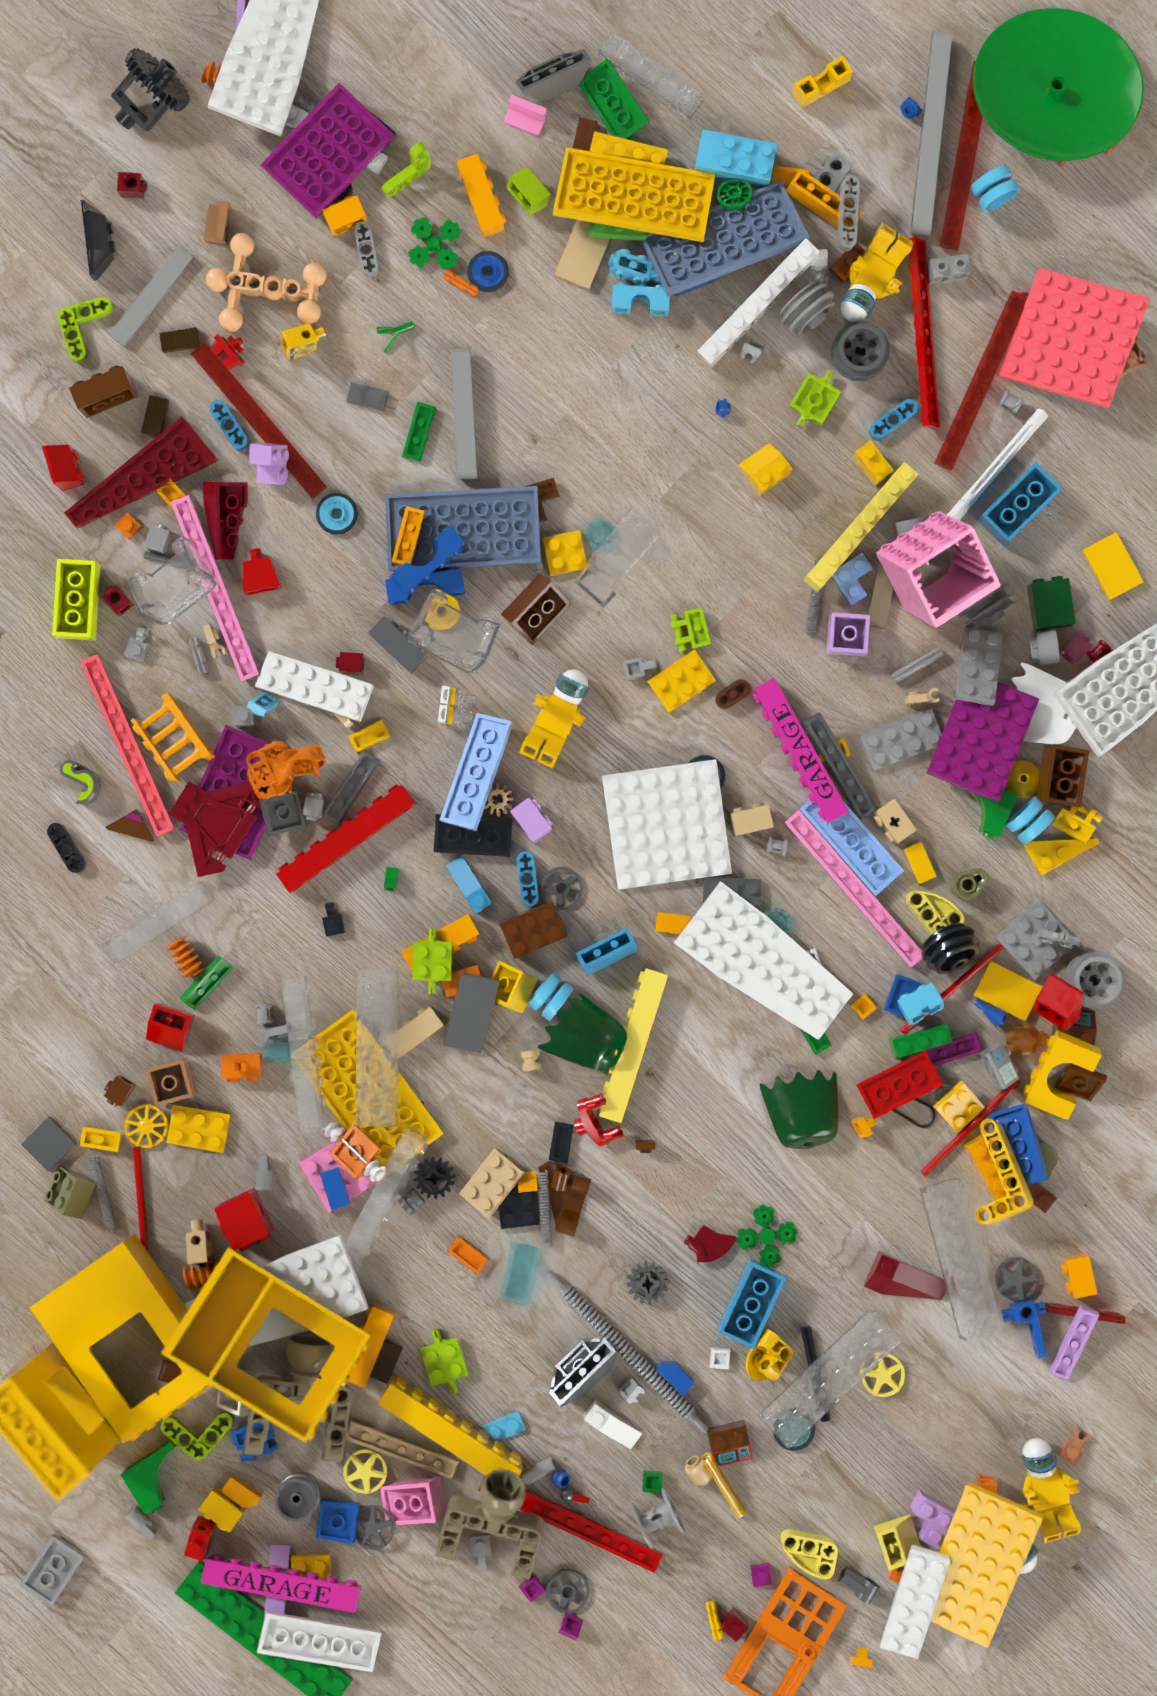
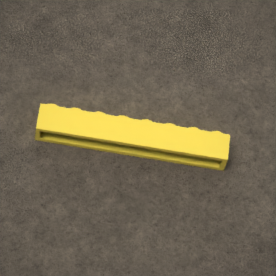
(860, 527)
(638, 1030)

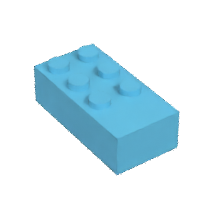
(736, 158)

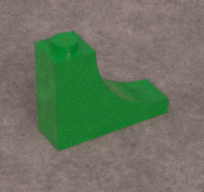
(995, 814)
(144, 1481)

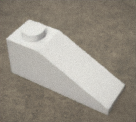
(611, 1424)

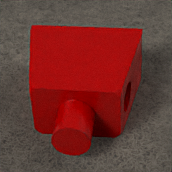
(259, 574)
(199, 1540)

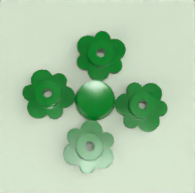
(434, 243)
(766, 1235)

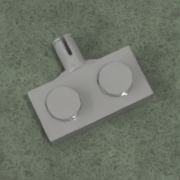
(1065, 940)

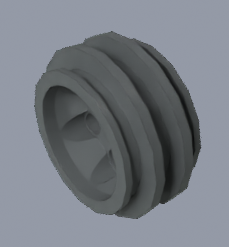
(852, 368)
(989, 608)

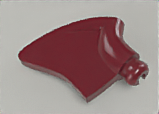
(709, 1244)

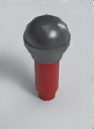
(568, 1495)

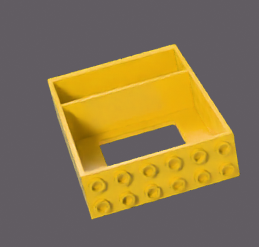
(98, 1303)
(226, 1321)
(54, 1422)

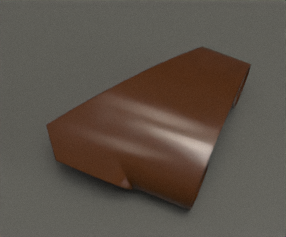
(566, 1195)

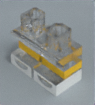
(457, 698)

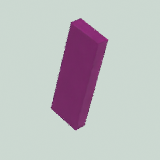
(957, 1049)

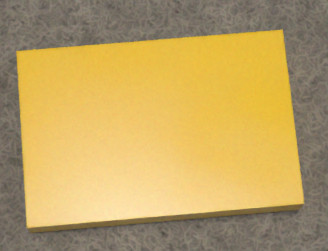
(1112, 566)
(1007, 991)

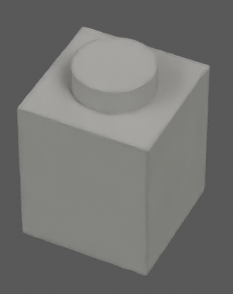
(158, 539)
(243, 717)

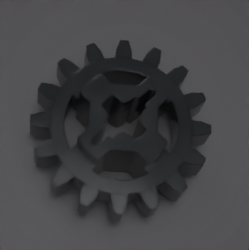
(445, 1176)

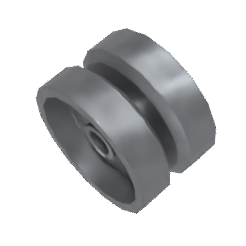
(293, 1507)

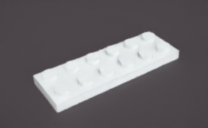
(314, 686)
(914, 1601)
(319, 1641)

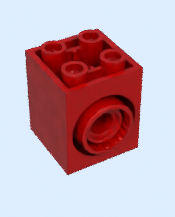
(244, 1220)

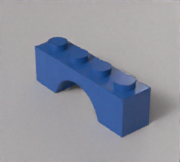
(446, 544)
(448, 581)

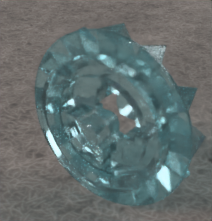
(590, 533)
(781, 916)

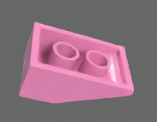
(414, 1501)

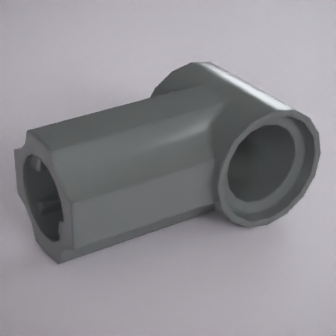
(863, 1588)

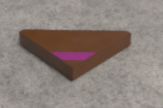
(132, 825)

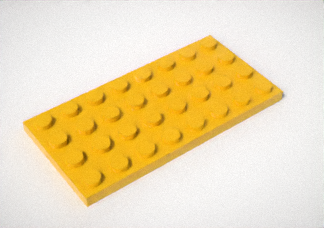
(634, 194)
(338, 1071)
(986, 1554)

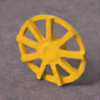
(145, 1126)

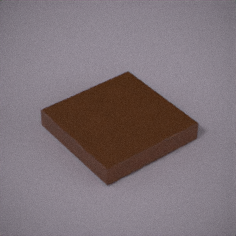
(1080, 1082)

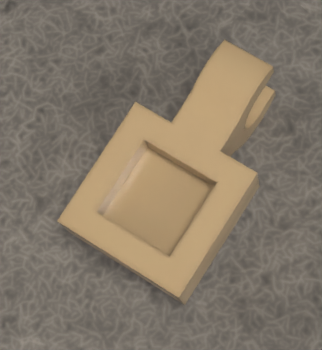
(212, 636)
(917, 698)

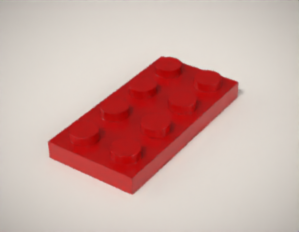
(899, 1084)

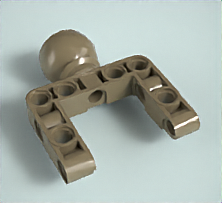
(307, 1358)
(496, 1514)

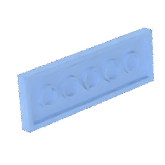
(476, 771)
(856, 848)

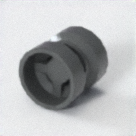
(412, 1200)

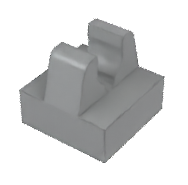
(753, 348)
(631, 1390)

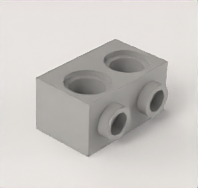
(833, 176)
(948, 269)

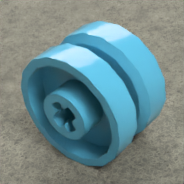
(995, 188)
(1032, 823)
(551, 996)

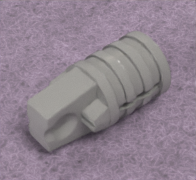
(263, 1174)
(140, 1522)

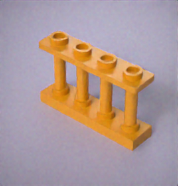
(182, 721)

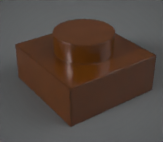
(645, 1146)

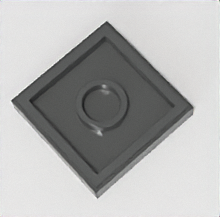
(283, 813)
(48, 1144)

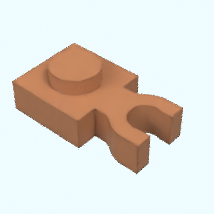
(1072, 1449)

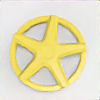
(883, 1375)
(365, 1471)

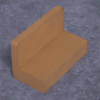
(218, 223)

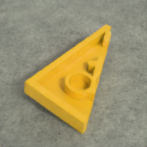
(1051, 854)

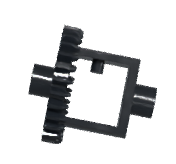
(159, 79)

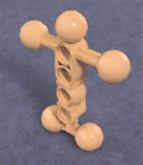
(219, 280)

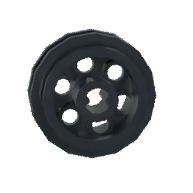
(950, 948)

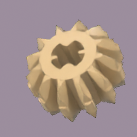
(499, 806)

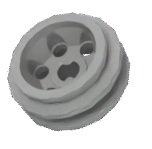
(807, 308)
(1112, 969)

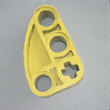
(940, 910)
(811, 1558)

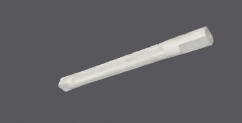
(998, 464)

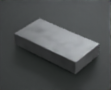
(367, 396)

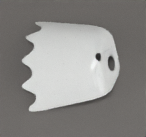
(1048, 719)

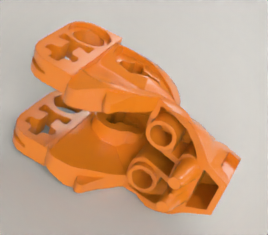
(279, 766)

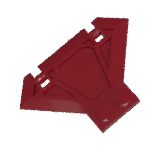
(215, 822)

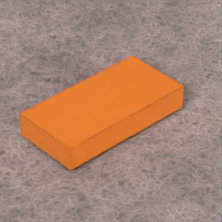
(468, 1254)

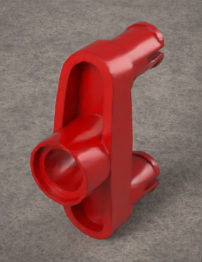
(589, 1123)

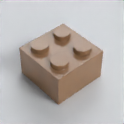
(171, 1082)

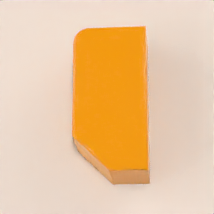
(241, 1492)

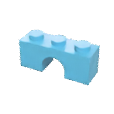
(625, 295)

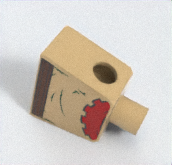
(200, 1252)

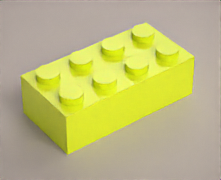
(76, 599)

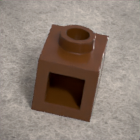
(118, 1090)

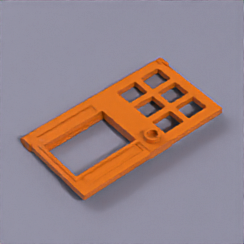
(787, 1636)

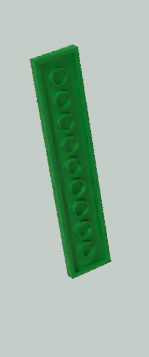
(244, 1621)

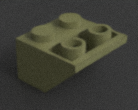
(69, 1192)

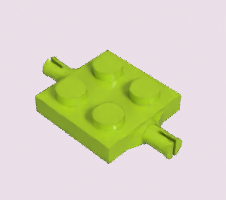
(815, 399)
(432, 961)
(444, 1361)

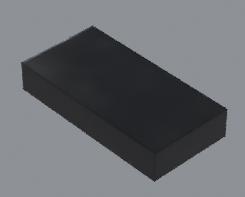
(561, 1142)

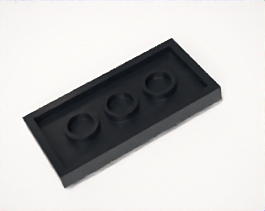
(490, 838)

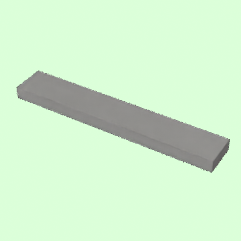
(151, 296)

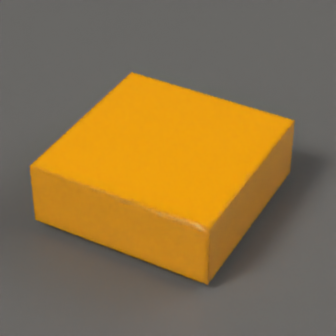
(863, 1006)
(528, 1182)

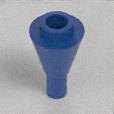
(994, 1014)

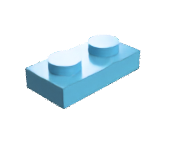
(262, 704)
(505, 1427)

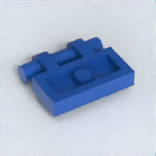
(239, 1439)

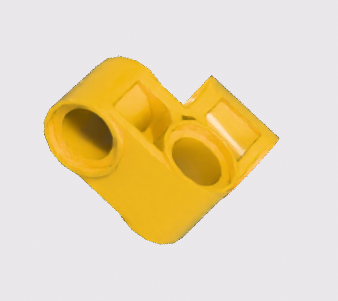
(776, 1355)

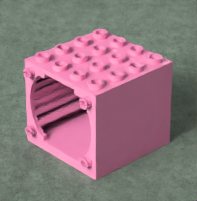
(965, 583)

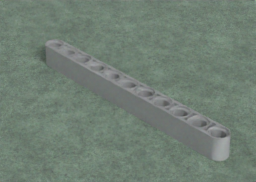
(931, 133)

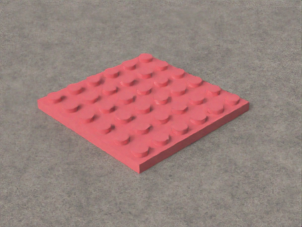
(1074, 337)

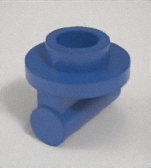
(910, 108)

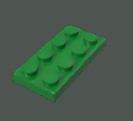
(613, 101)

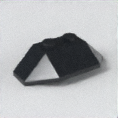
(97, 239)

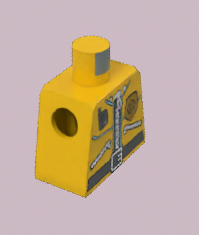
(300, 340)

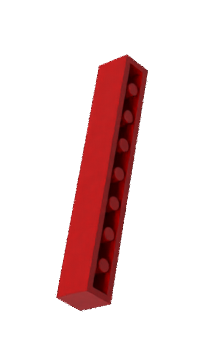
(346, 838)

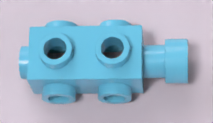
(632, 268)

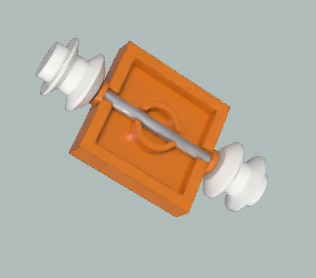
(355, 1151)

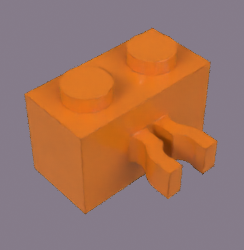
(241, 1066)

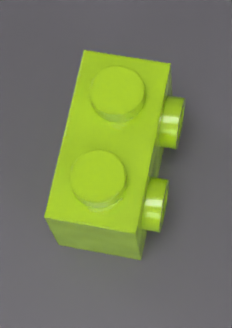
(528, 191)

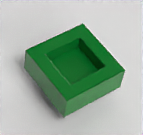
(652, 1481)

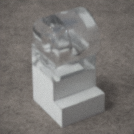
(819, 268)

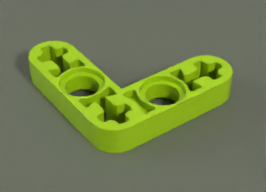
(419, 165)
(76, 319)
(201, 1441)

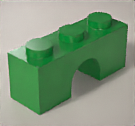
(921, 1040)

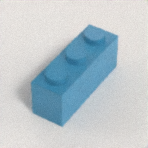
(607, 951)

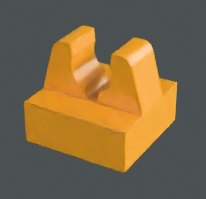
(863, 1126)
(861, 1658)

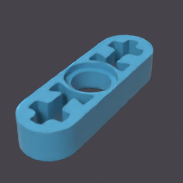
(901, 407)
(226, 411)
(524, 893)

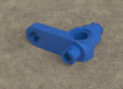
(1031, 1318)

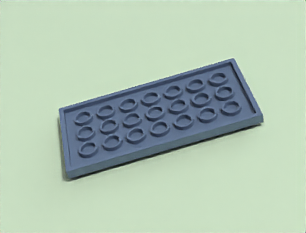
(730, 240)
(494, 523)

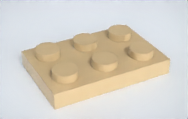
(491, 1183)

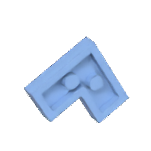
(847, 577)

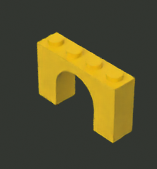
(1061, 1049)

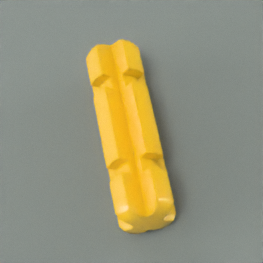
(714, 1620)

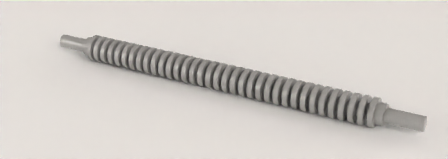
(638, 1361)

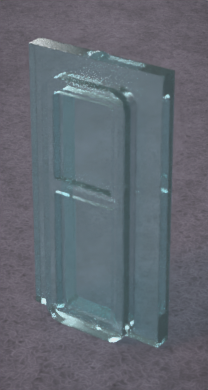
(520, 1273)

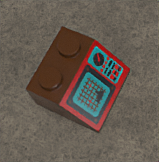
(1083, 1029)
(729, 1443)

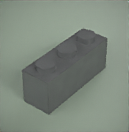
(397, 644)

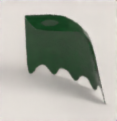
(585, 1034)
(803, 1109)

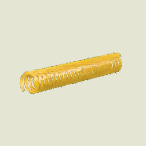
(726, 1482)

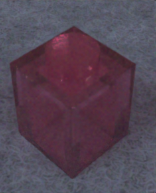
(1076, 648)

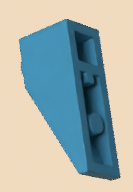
(469, 884)

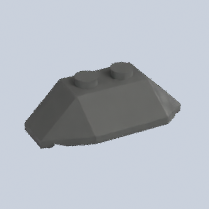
(555, 75)
(581, 1370)

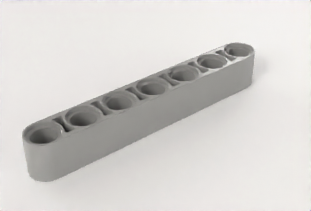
(464, 413)

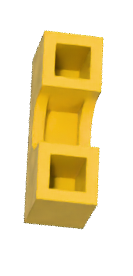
(813, 88)

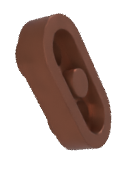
(732, 694)

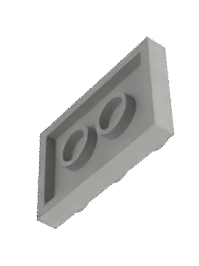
(52, 1570)

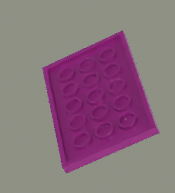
(327, 150)
(983, 742)
(229, 769)

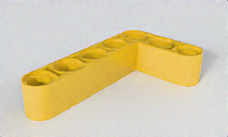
(1005, 1175)

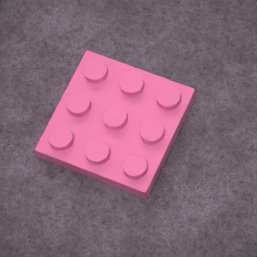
(323, 1161)

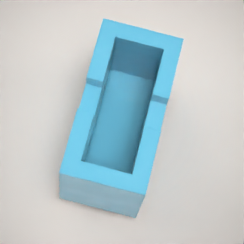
(920, 1002)

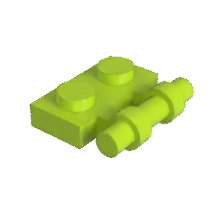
(696, 629)

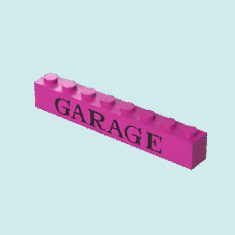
(800, 750)
(280, 1583)

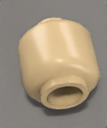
(697, 1471)

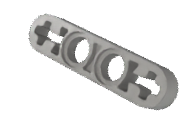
(845, 212)

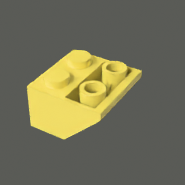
(896, 1540)

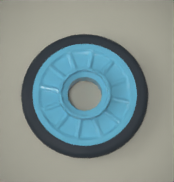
(332, 502)

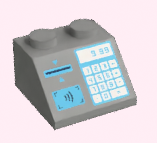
(999, 1066)

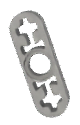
(358, 236)

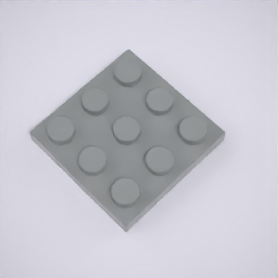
(1023, 944)

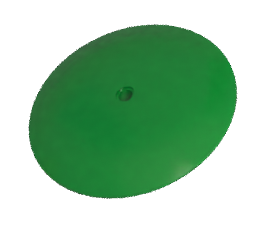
(1058, 84)

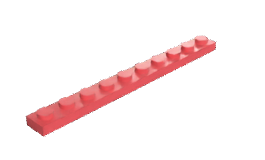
(127, 745)

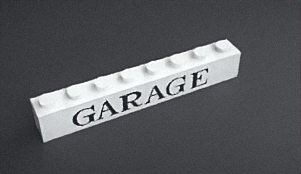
(758, 303)

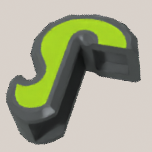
(84, 777)

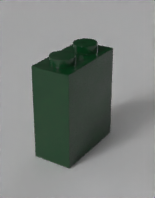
(1051, 603)

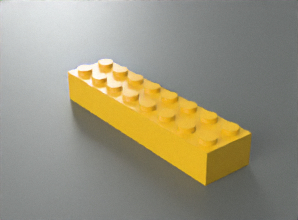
(447, 1429)

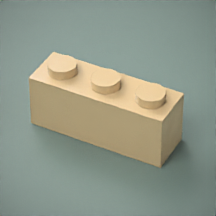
(418, 1029)

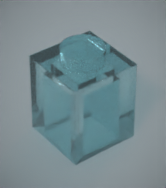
(276, 1052)

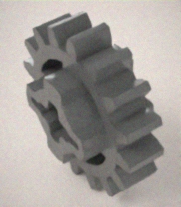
(656, 1283)

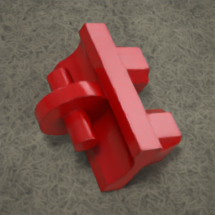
(221, 345)

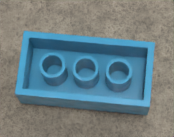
(1020, 504)
(751, 1303)

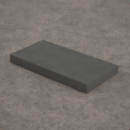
(471, 1012)

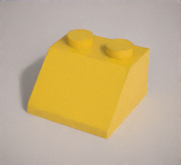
(765, 469)
(514, 986)

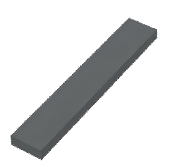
(839, 765)

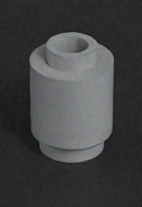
(313, 806)

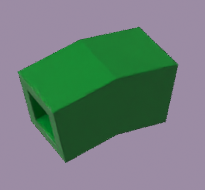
(391, 879)

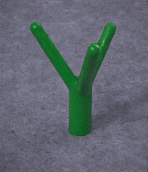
(399, 329)

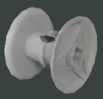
(657, 1518)

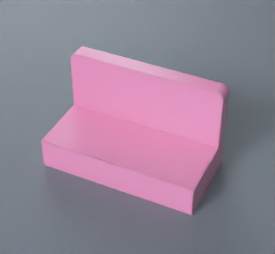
(525, 115)

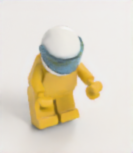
(873, 272)
(556, 717)
(1047, 1492)

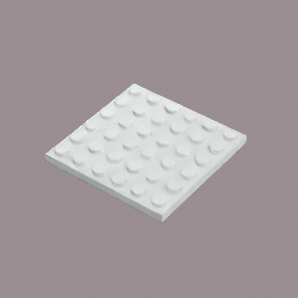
(666, 824)

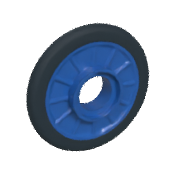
(492, 260)

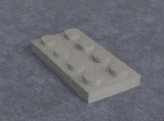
(979, 666)
(901, 739)

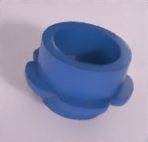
(722, 408)
(561, 1479)

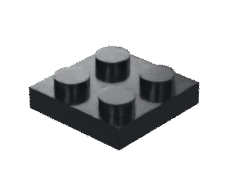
(519, 1210)

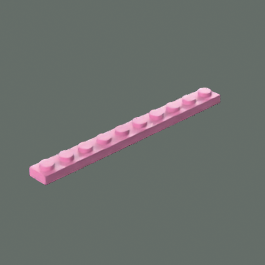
(219, 595)
(854, 888)

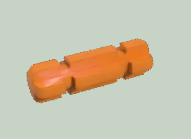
(461, 283)

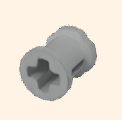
(1010, 401)
(777, 846)
(263, 1013)

